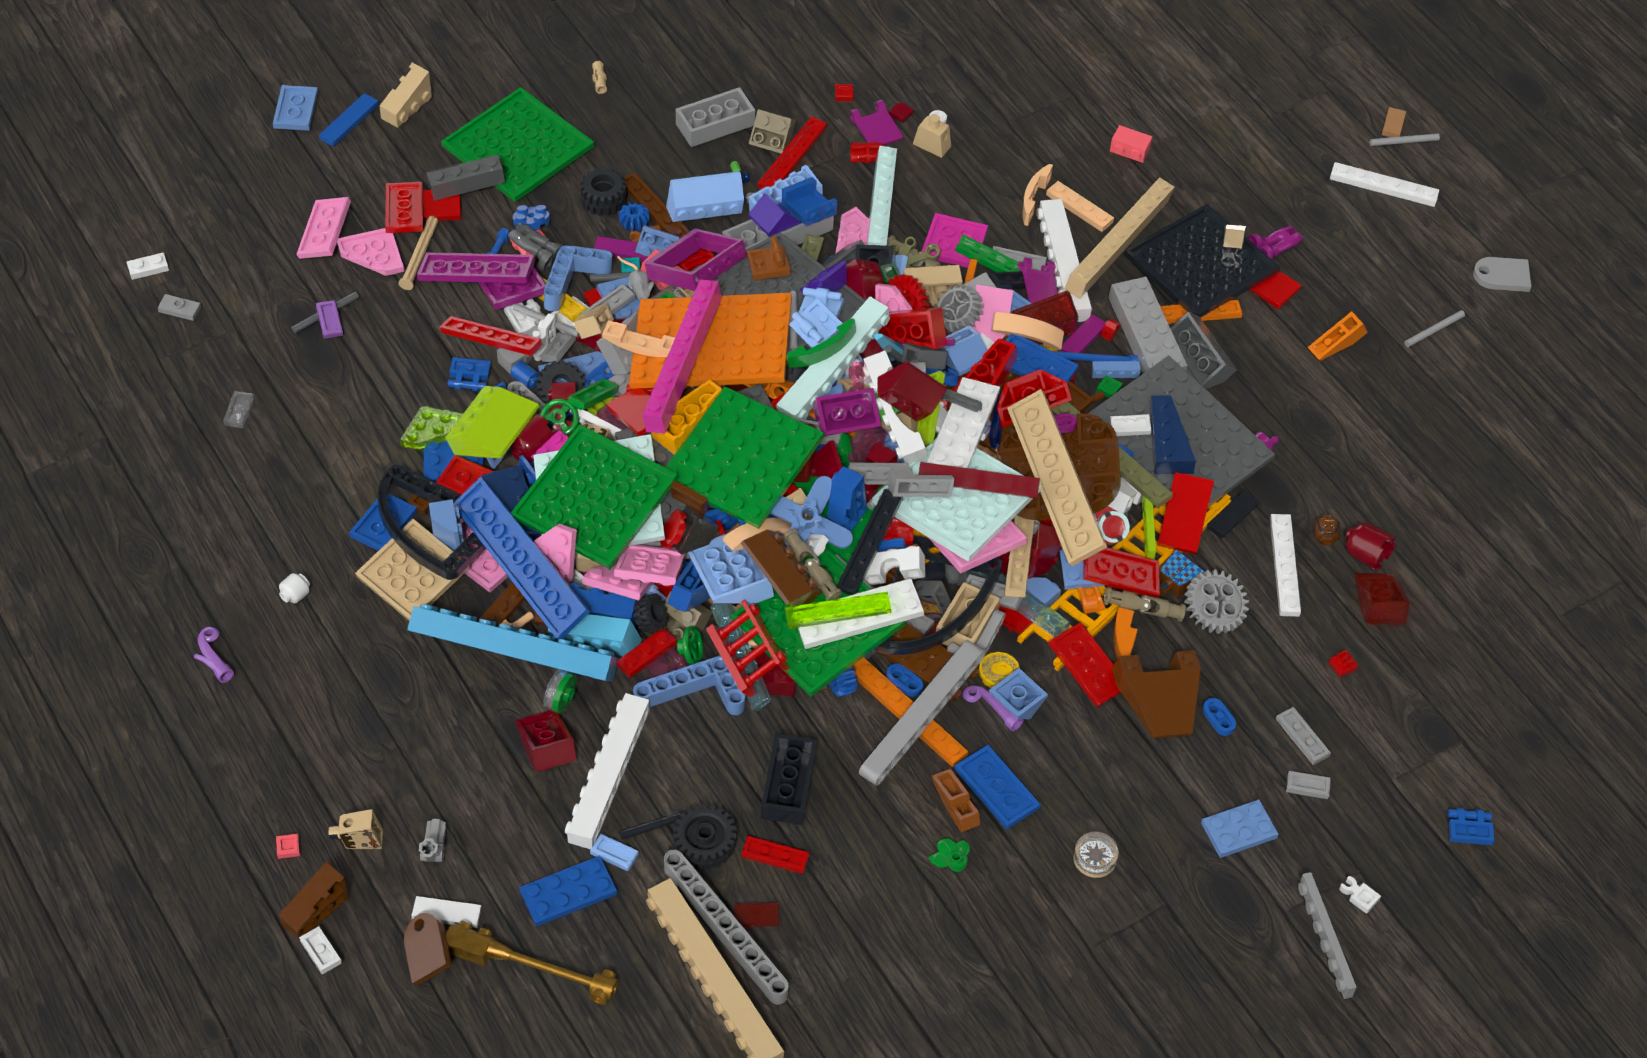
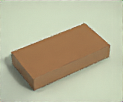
(1393, 122)

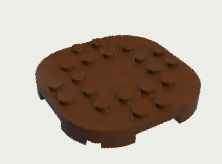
(1094, 455)

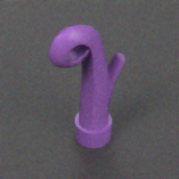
(221, 670)
(1009, 719)

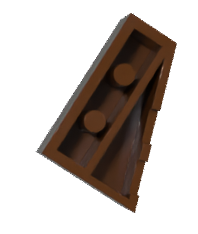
(314, 901)

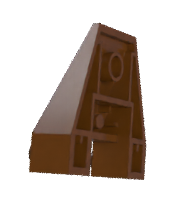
(1161, 698)

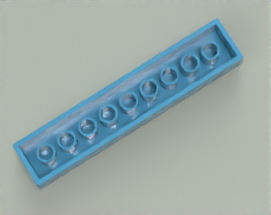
(508, 642)

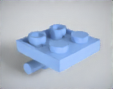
(831, 300)
(815, 323)

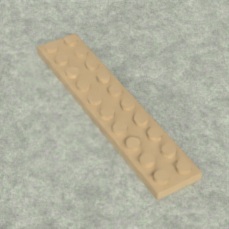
(1058, 478)

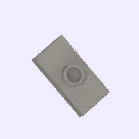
(179, 307)

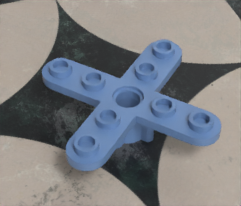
(813, 506)

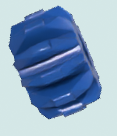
(634, 216)
(845, 683)

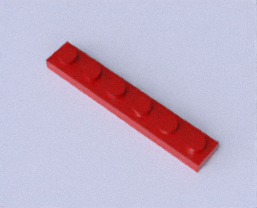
(793, 153)
(491, 335)

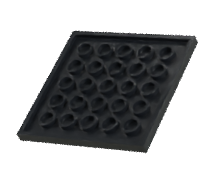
(1195, 267)

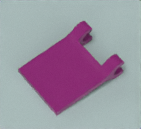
(877, 126)
(1039, 283)

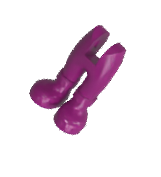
(1283, 237)

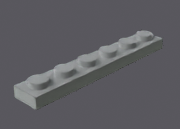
(1329, 941)

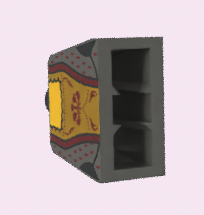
(932, 598)

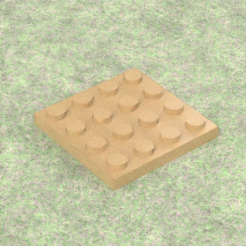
(401, 578)

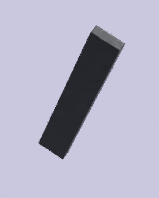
(869, 543)

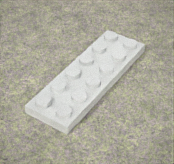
(964, 427)
(903, 603)

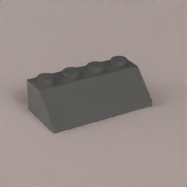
(465, 177)
(1201, 351)

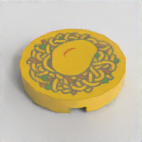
(996, 667)

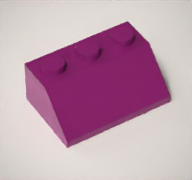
(846, 412)

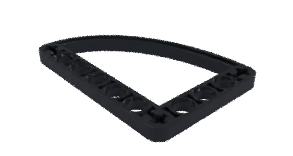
(401, 477)
(914, 646)

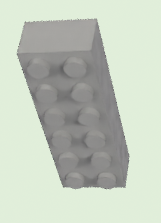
(753, 234)
(1144, 323)

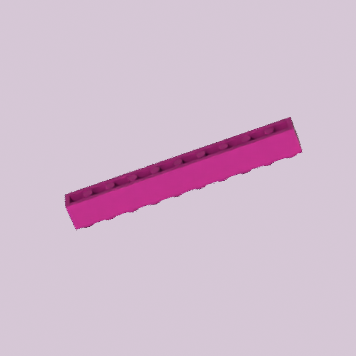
(682, 357)

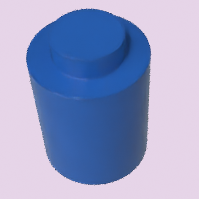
(525, 374)

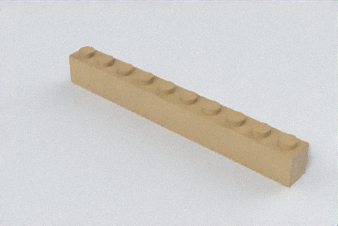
(1119, 238)
(712, 972)

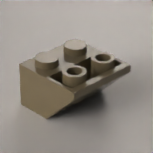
(772, 131)
(681, 620)

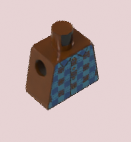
(1177, 574)

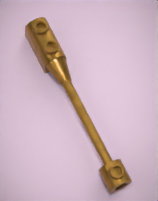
(480, 946)

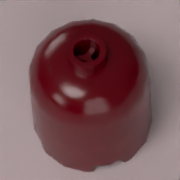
(531, 438)
(1369, 544)

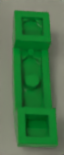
(824, 350)

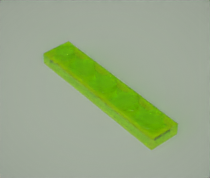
(838, 610)

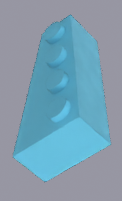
(604, 633)

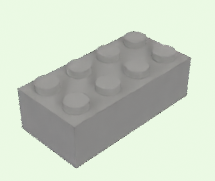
(715, 117)

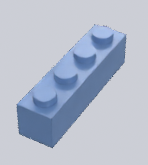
(1115, 369)

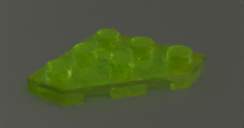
(429, 426)

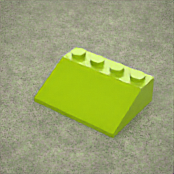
(491, 423)

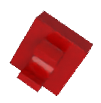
(1343, 663)

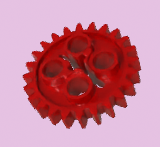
(910, 290)

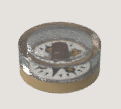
(1095, 854)

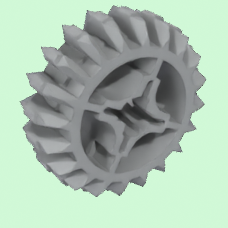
(964, 312)

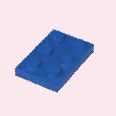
(370, 527)

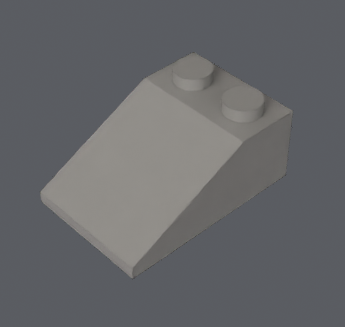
(617, 358)

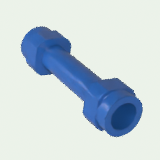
(502, 237)

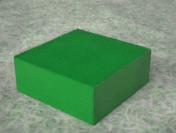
(1109, 386)

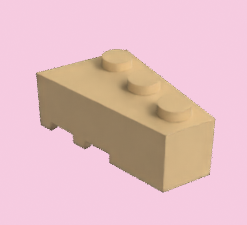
(408, 96)

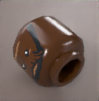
(1327, 530)

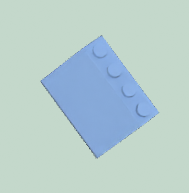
(730, 574)

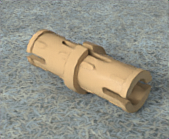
(599, 77)

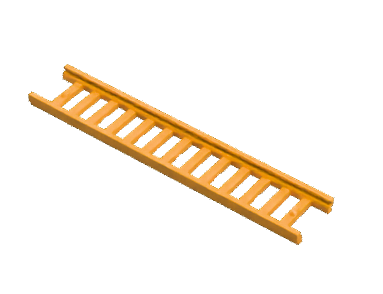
(1107, 615)

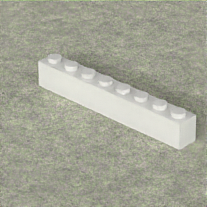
(1061, 249)
(608, 771)

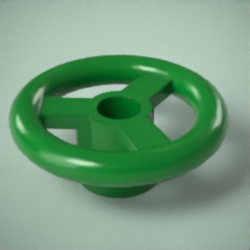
(552, 417)
(688, 645)

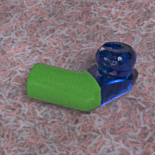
(735, 167)

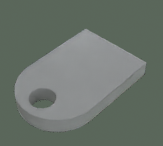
(1503, 274)

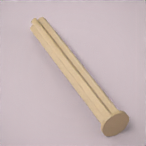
(413, 266)

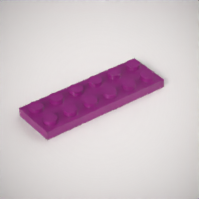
(476, 267)

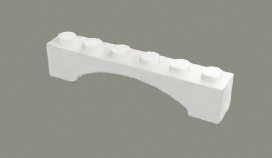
(909, 443)

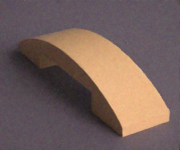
(1039, 180)
(1029, 328)
(636, 342)
(736, 536)

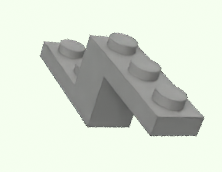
(902, 481)

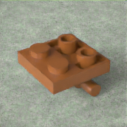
(768, 262)

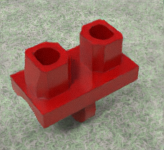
(864, 151)

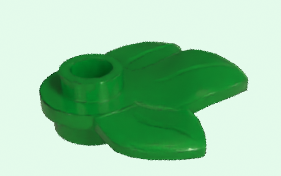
(951, 854)

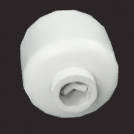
(294, 588)

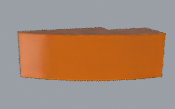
(1124, 635)

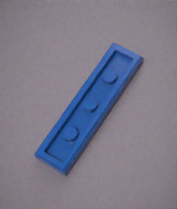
(348, 120)

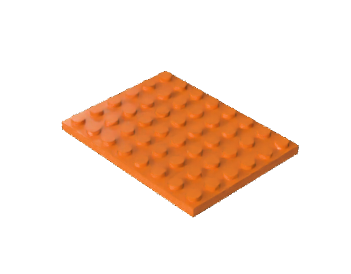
(741, 347)

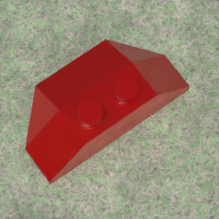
(1055, 390)

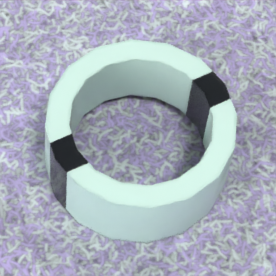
(1125, 521)

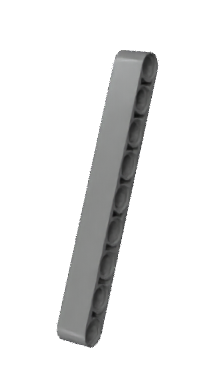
(921, 713)
(726, 935)

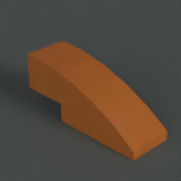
(956, 800)

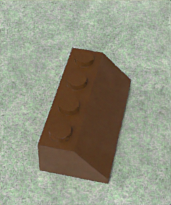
(782, 568)

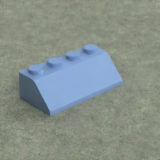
(705, 196)

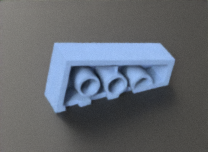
(776, 190)

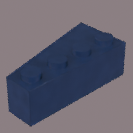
(1169, 440)
(510, 488)

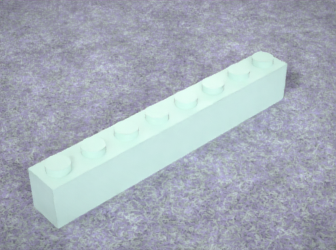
(881, 196)
(821, 376)

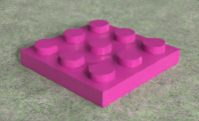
(947, 232)

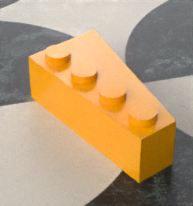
(687, 415)

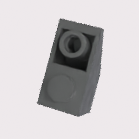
(932, 357)

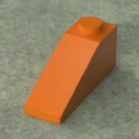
(1338, 337)

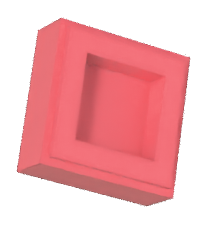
(288, 846)

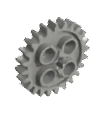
(1216, 601)

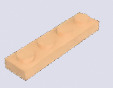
(1080, 206)

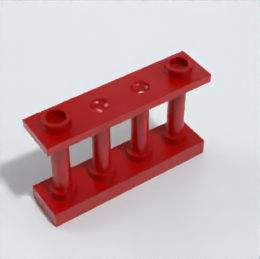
(728, 651)

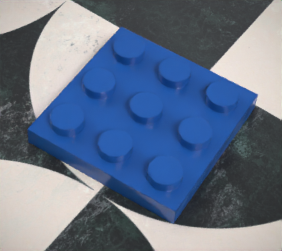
(437, 458)

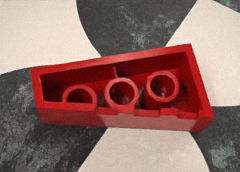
(917, 326)
(994, 365)

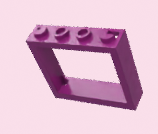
(661, 269)

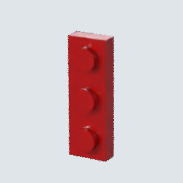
(646, 653)

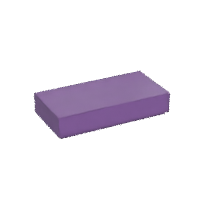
(329, 319)

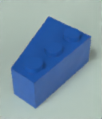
(847, 499)
(688, 590)

